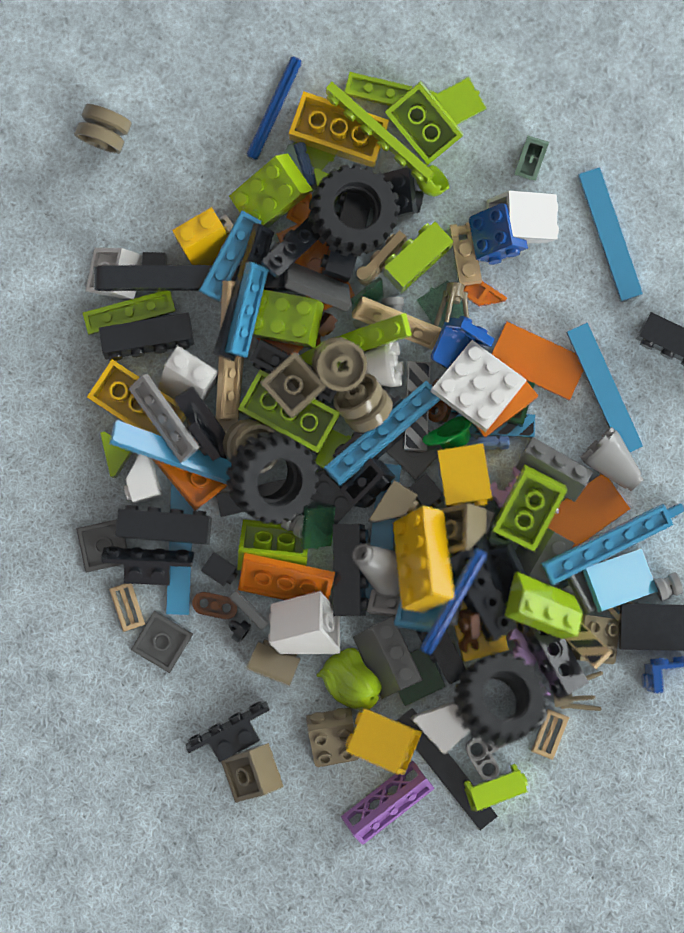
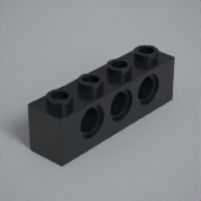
(561, 657)

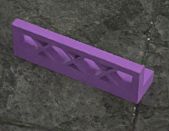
(390, 805)

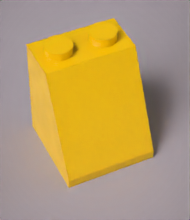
(201, 237)
(465, 475)
(383, 741)

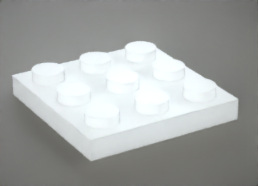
(478, 386)

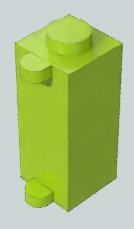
(496, 790)

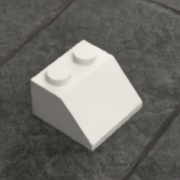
(112, 256)
(142, 481)

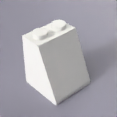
(531, 215)
(184, 372)
(304, 626)
(441, 726)

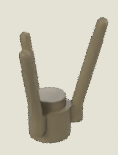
(453, 294)
(567, 701)

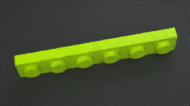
(372, 127)

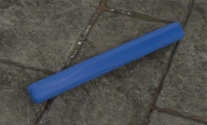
(274, 108)
(450, 606)

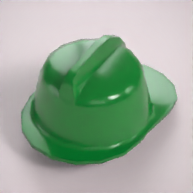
(451, 434)

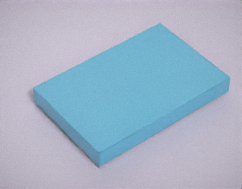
(620, 580)

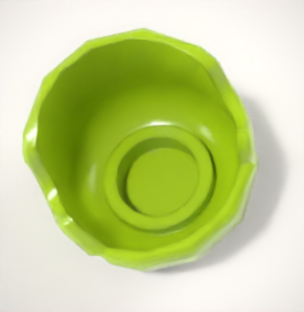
(436, 185)

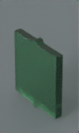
(373, 292)
(431, 302)
(317, 527)

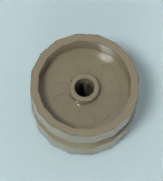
(102, 128)
(350, 372)
(364, 405)
(239, 433)

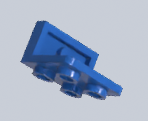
(494, 235)
(455, 337)
(653, 676)

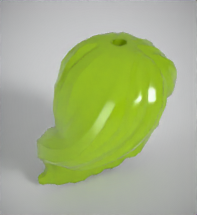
(350, 680)

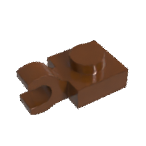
(326, 326)
(470, 627)

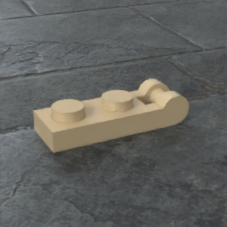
(466, 264)
(375, 267)

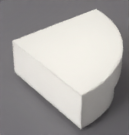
(226, 222)

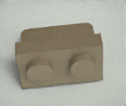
(606, 631)
(328, 736)

